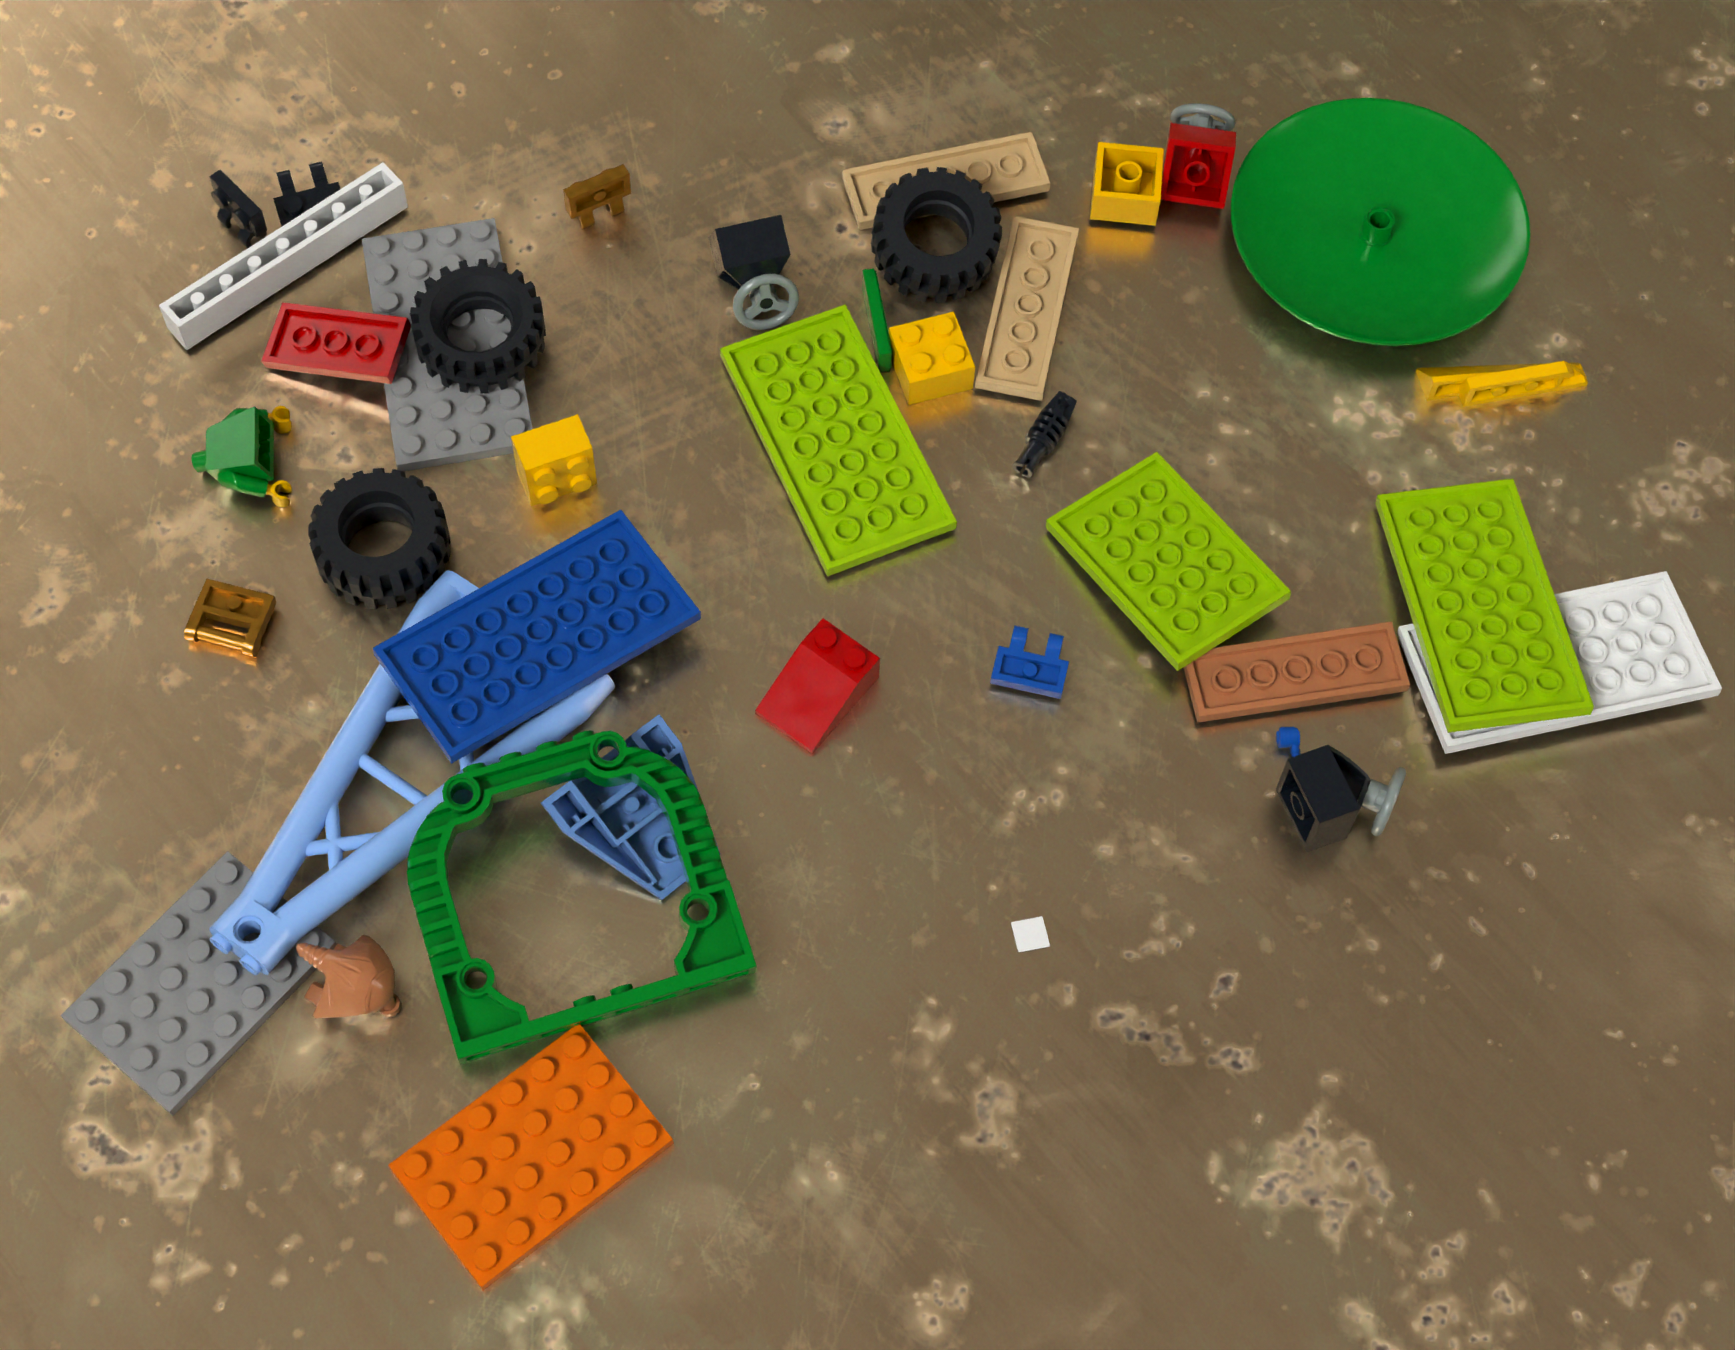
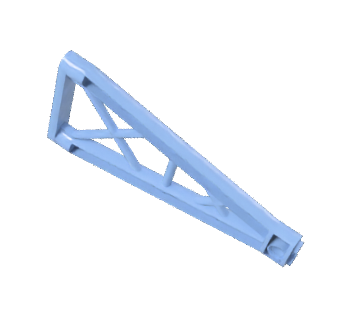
(377, 851)

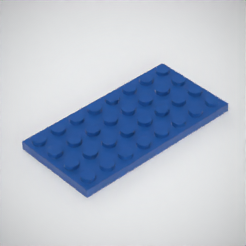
(536, 635)

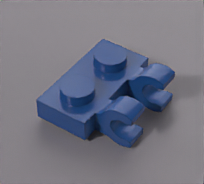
(1028, 670)

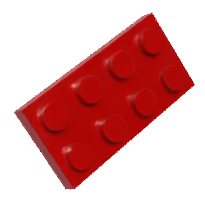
(336, 343)

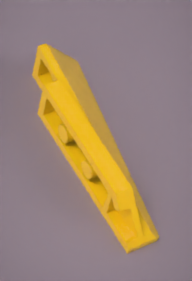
(1498, 382)

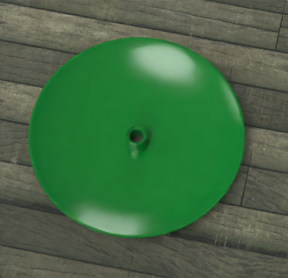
(1380, 221)

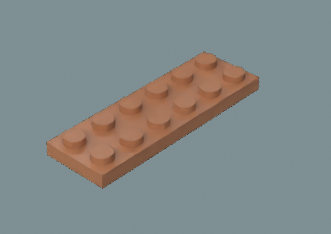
(1296, 672)

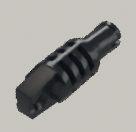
(1045, 432)

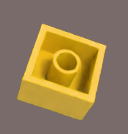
(1127, 183)
(931, 358)
(554, 460)

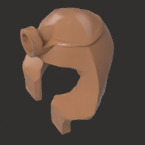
(356, 979)

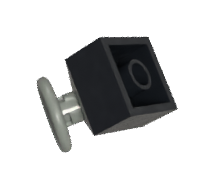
(751, 260)
(1326, 793)

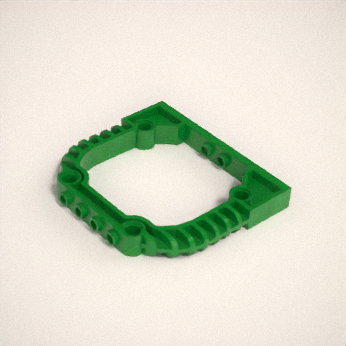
(484, 1019)

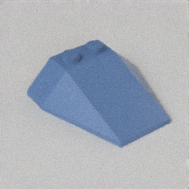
(625, 821)

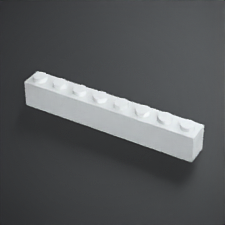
(284, 256)

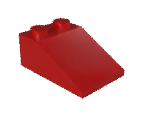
(819, 685)

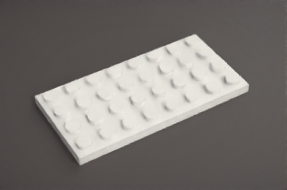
(1630, 648)

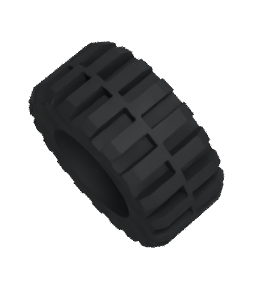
(944, 196)
(370, 500)

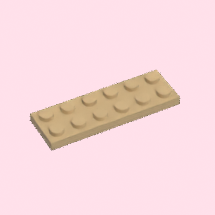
(1004, 167)
(1027, 308)

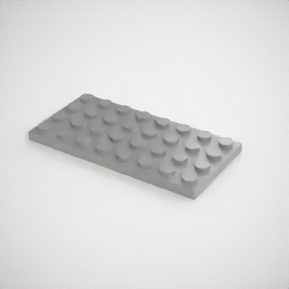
(427, 419)

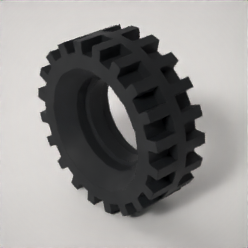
(470, 290)

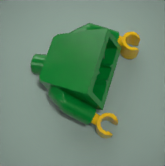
(242, 452)

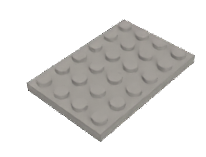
(179, 1003)

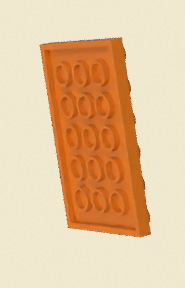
(530, 1156)

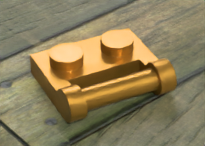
(231, 606)

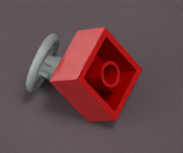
(1198, 156)

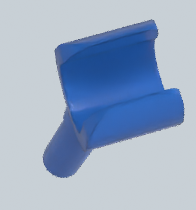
(1289, 738)

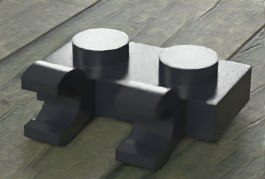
(295, 203)
(237, 204)

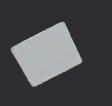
(1030, 934)

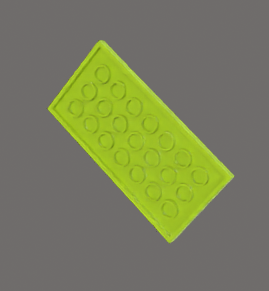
(837, 440)
(1482, 606)

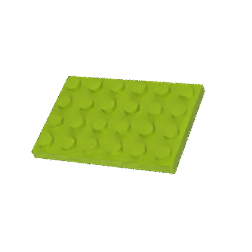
(1167, 560)

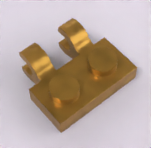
(597, 191)

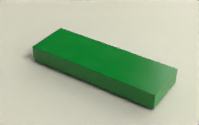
(876, 320)

